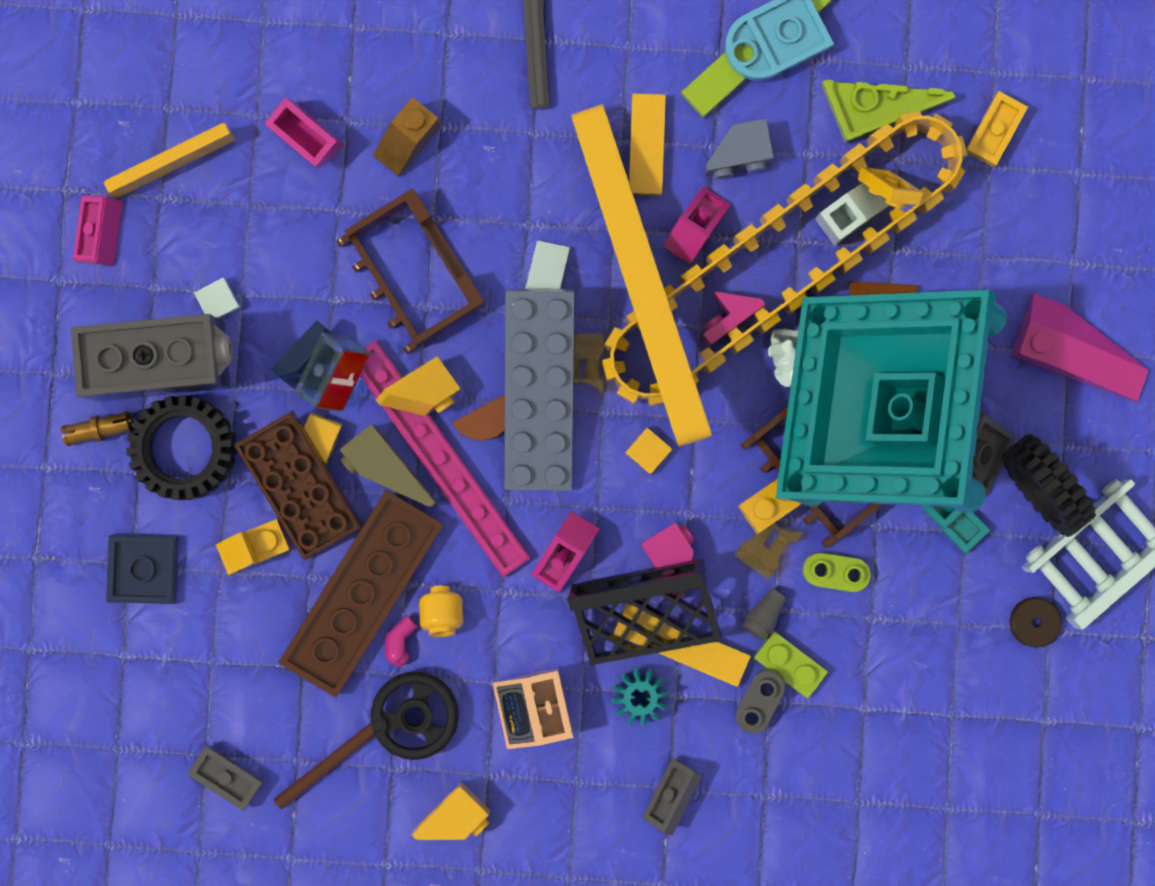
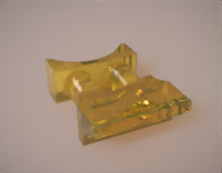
(589, 348)
(760, 557)

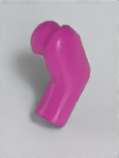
(395, 641)

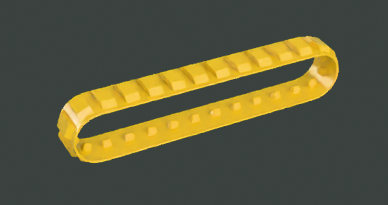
(936, 129)

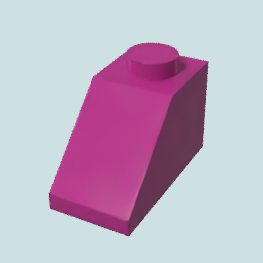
(696, 225)
(669, 546)
(565, 551)

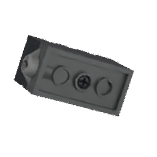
(151, 357)

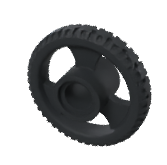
(384, 722)

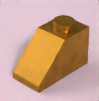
(406, 136)

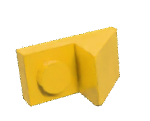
(253, 546)

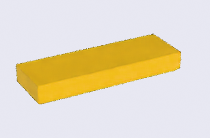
(647, 144)

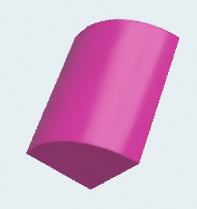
(304, 133)

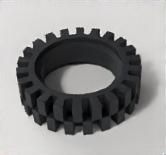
(143, 437)
(1048, 485)

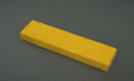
(169, 160)
(710, 658)

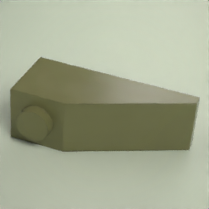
(379, 462)

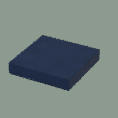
(142, 569)

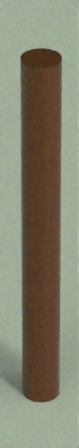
(324, 766)

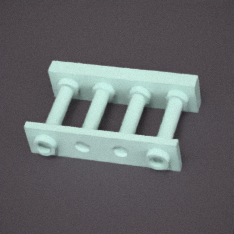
(1108, 587)

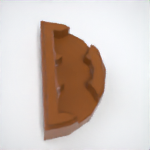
(483, 422)

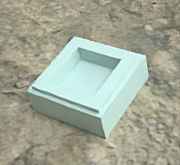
(217, 299)

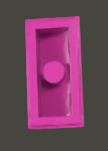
(97, 230)

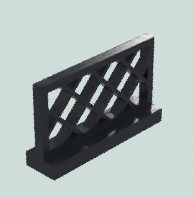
(637, 586)

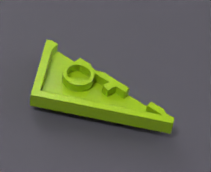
(867, 107)

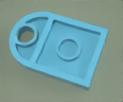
(779, 37)

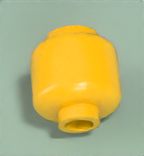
(441, 612)

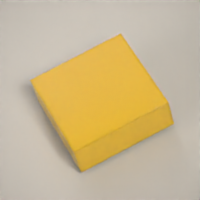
(648, 451)

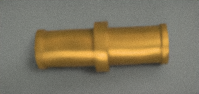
(97, 428)

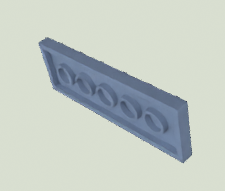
(539, 389)

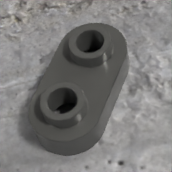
(760, 702)

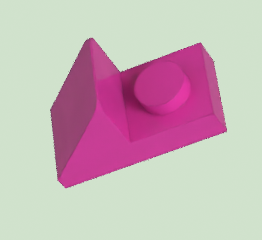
(736, 308)

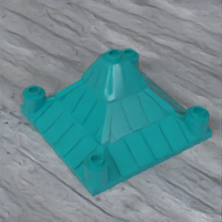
(888, 399)

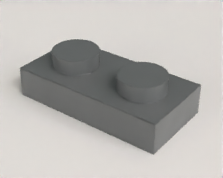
(225, 777)
(672, 796)

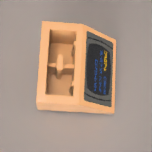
(533, 709)

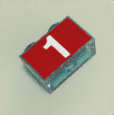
(332, 372)

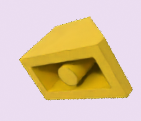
(422, 390)
(454, 817)

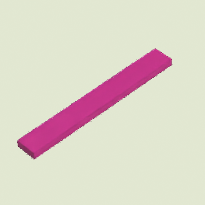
(447, 470)

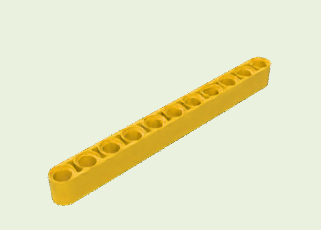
(641, 277)

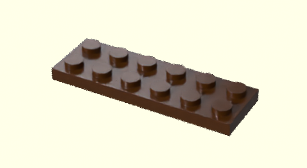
(360, 593)

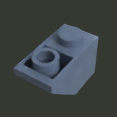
(743, 147)

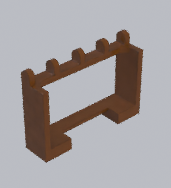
(423, 217)
(836, 534)

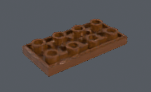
(298, 485)

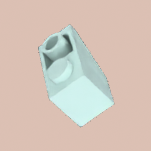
(850, 213)

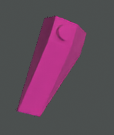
(1070, 346)

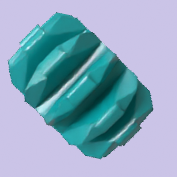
(638, 708)

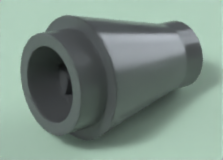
(764, 615)

